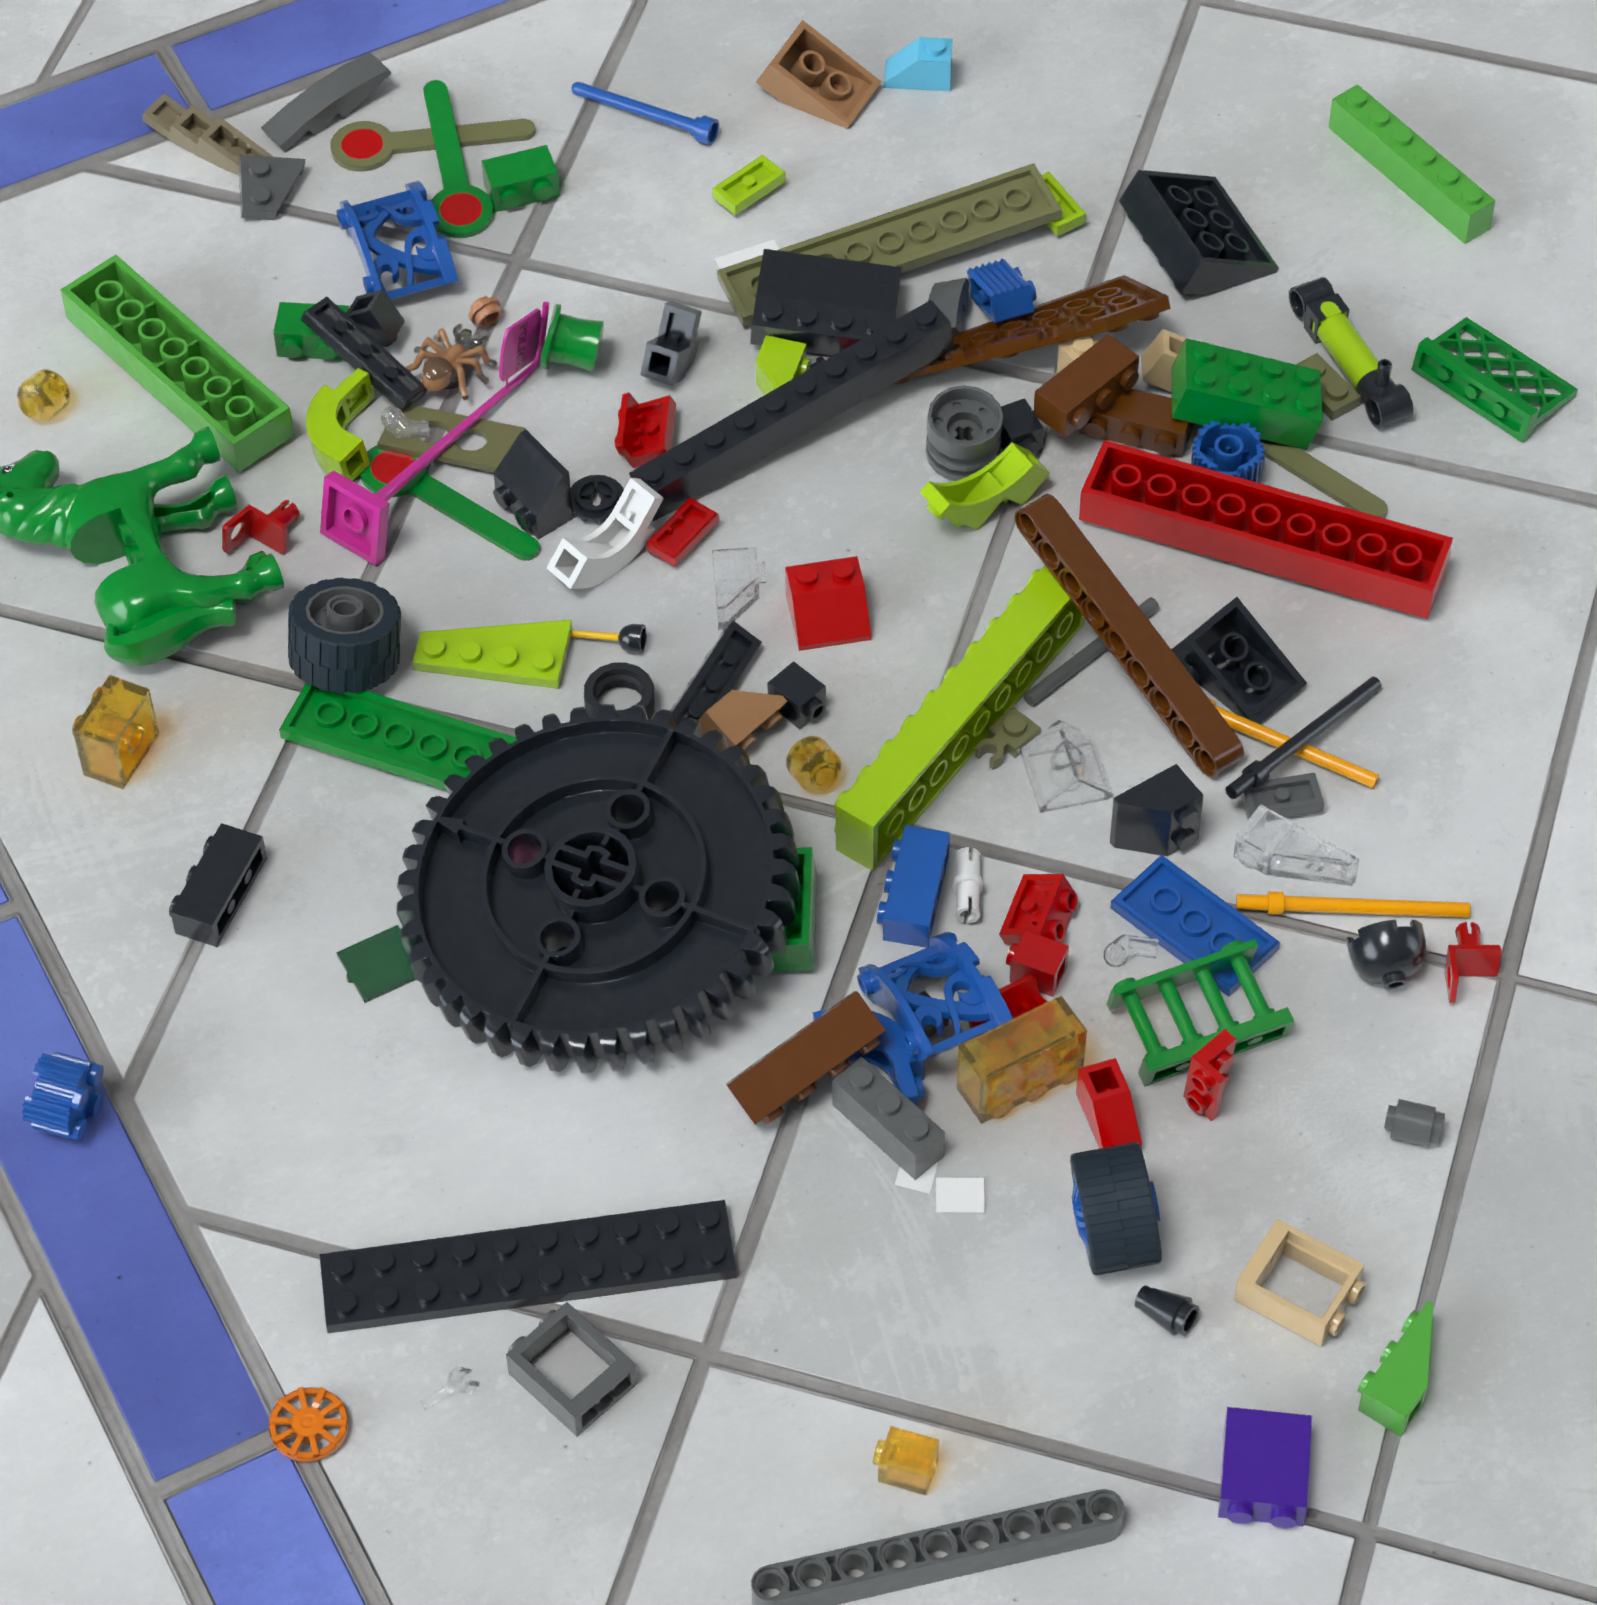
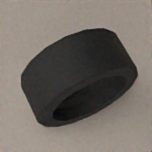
(618, 675)

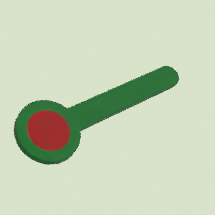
(459, 206)
(388, 464)

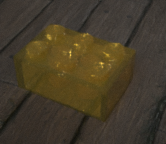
(1021, 1059)

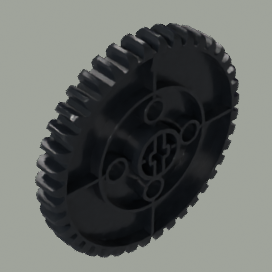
(701, 841)

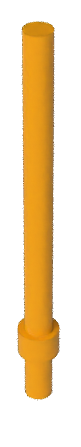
(1307, 752)
(1277, 903)

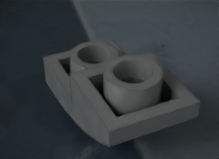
(952, 300)

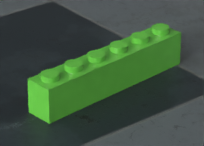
(1411, 164)

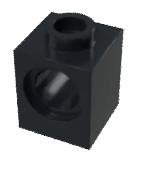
(803, 692)

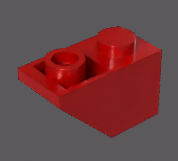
(1107, 1104)

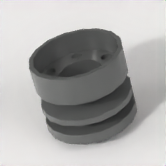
(963, 431)

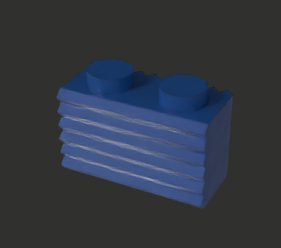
(1001, 291)

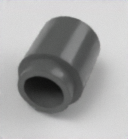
(1414, 1122)

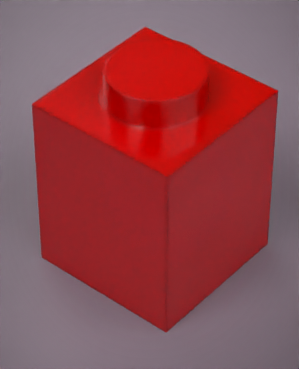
(1040, 958)

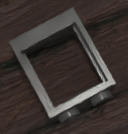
(593, 1399)

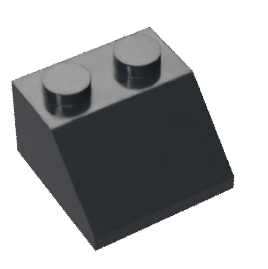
(533, 487)
(1158, 814)

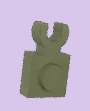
(1007, 735)

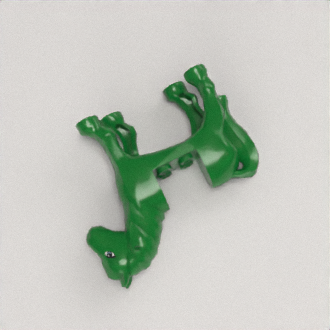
(150, 603)

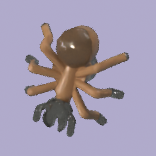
(445, 367)

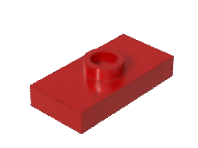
(682, 532)

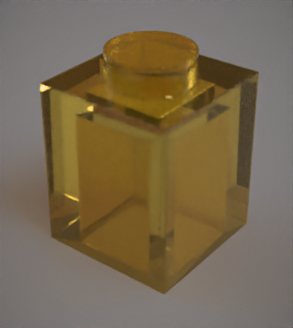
(906, 1460)

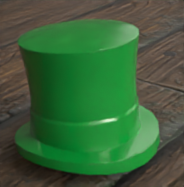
(572, 341)

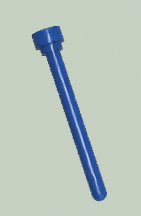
(702, 128)

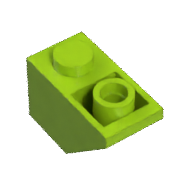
(779, 362)

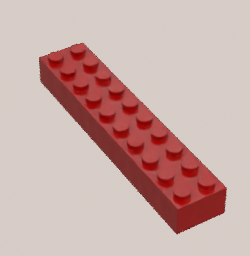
(1265, 528)

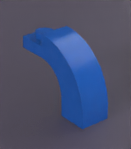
(894, 1059)

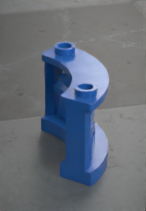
(430, 260)
(944, 957)

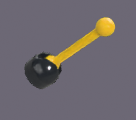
(630, 638)

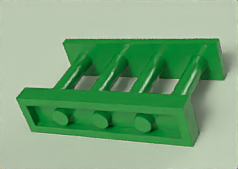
(1163, 1063)

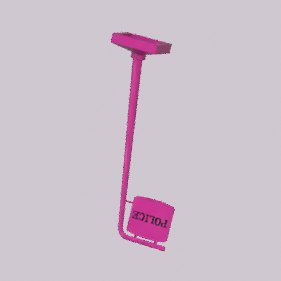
(359, 517)

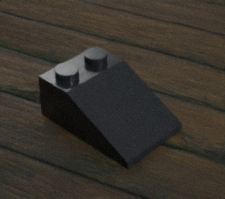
(1240, 663)

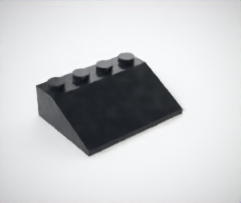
(1195, 231)
(822, 300)

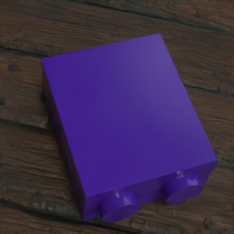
(1265, 1467)

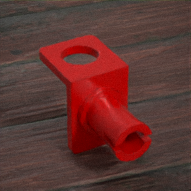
(266, 528)
(1469, 958)

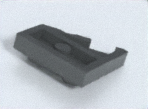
(266, 184)

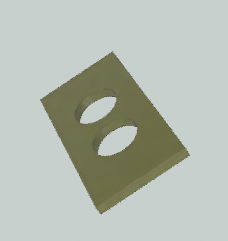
(497, 434)

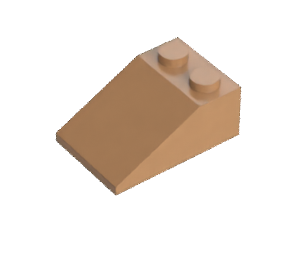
(818, 78)

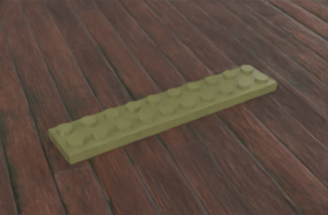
(918, 231)

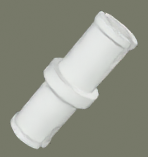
(968, 885)

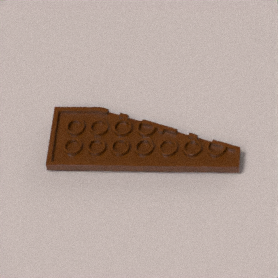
(1076, 315)

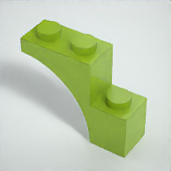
(973, 499)

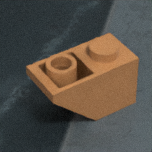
(741, 715)

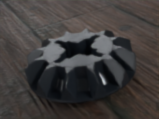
(584, 490)

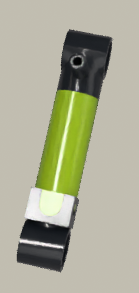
(1328, 323)

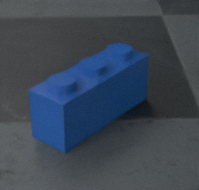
(914, 886)

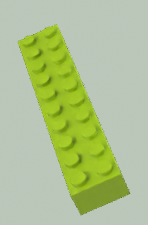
(954, 719)

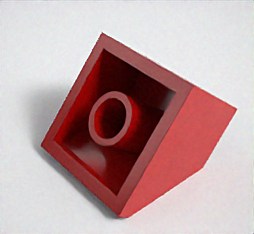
(827, 603)

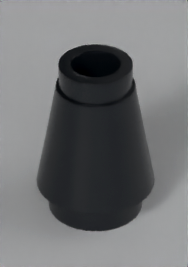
(1168, 1309)

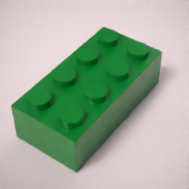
(1246, 388)

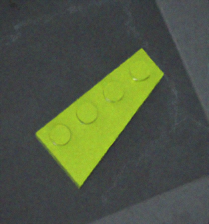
(502, 653)

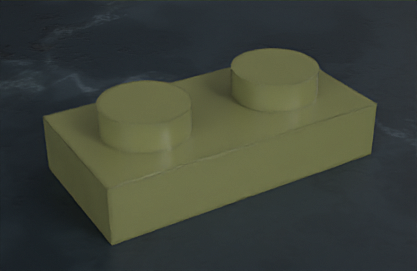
(1336, 393)

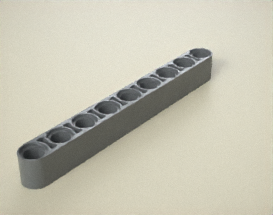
(951, 1538)

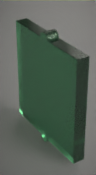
(377, 964)

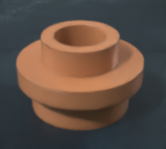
(485, 311)

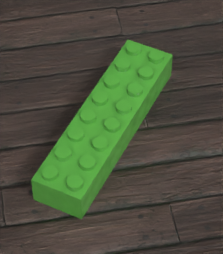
(177, 362)

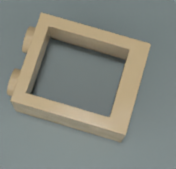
(1312, 1253)

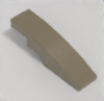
(194, 131)

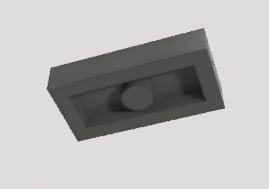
(1286, 796)

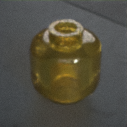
(43, 395)
(813, 764)

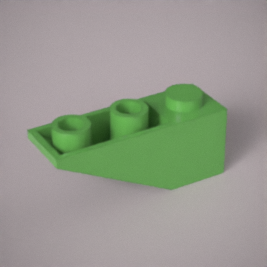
(1401, 1382)

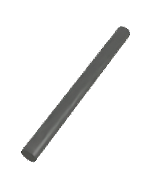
(1077, 662)

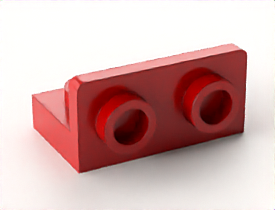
(1041, 907)
(1210, 1075)

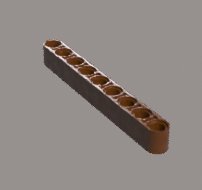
(1129, 635)

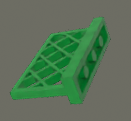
(1484, 390)

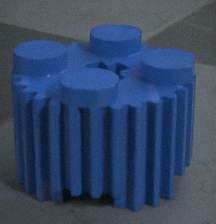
(1229, 450)
(63, 1095)

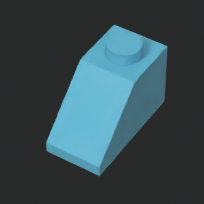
(921, 65)

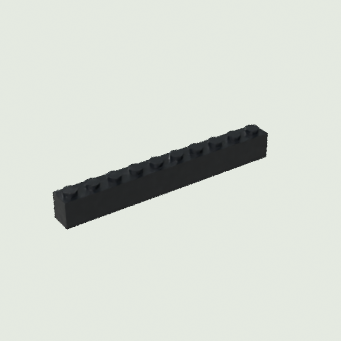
(797, 407)

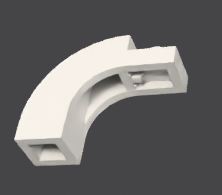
(612, 546)

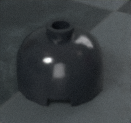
(1388, 952)

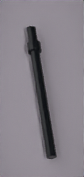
(1259, 771)

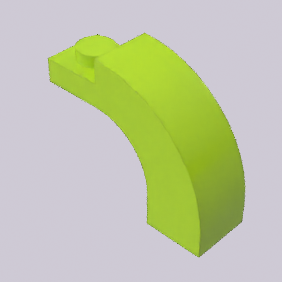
(326, 424)

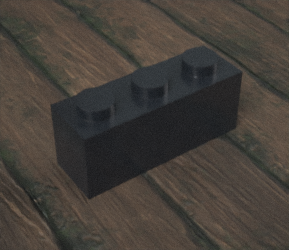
(218, 884)

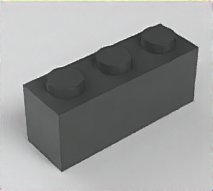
(888, 1118)

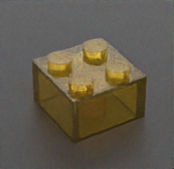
(115, 731)

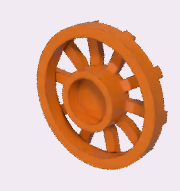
(308, 1424)

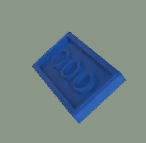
(1189, 918)

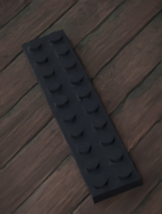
(526, 1266)

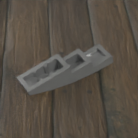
(321, 102)

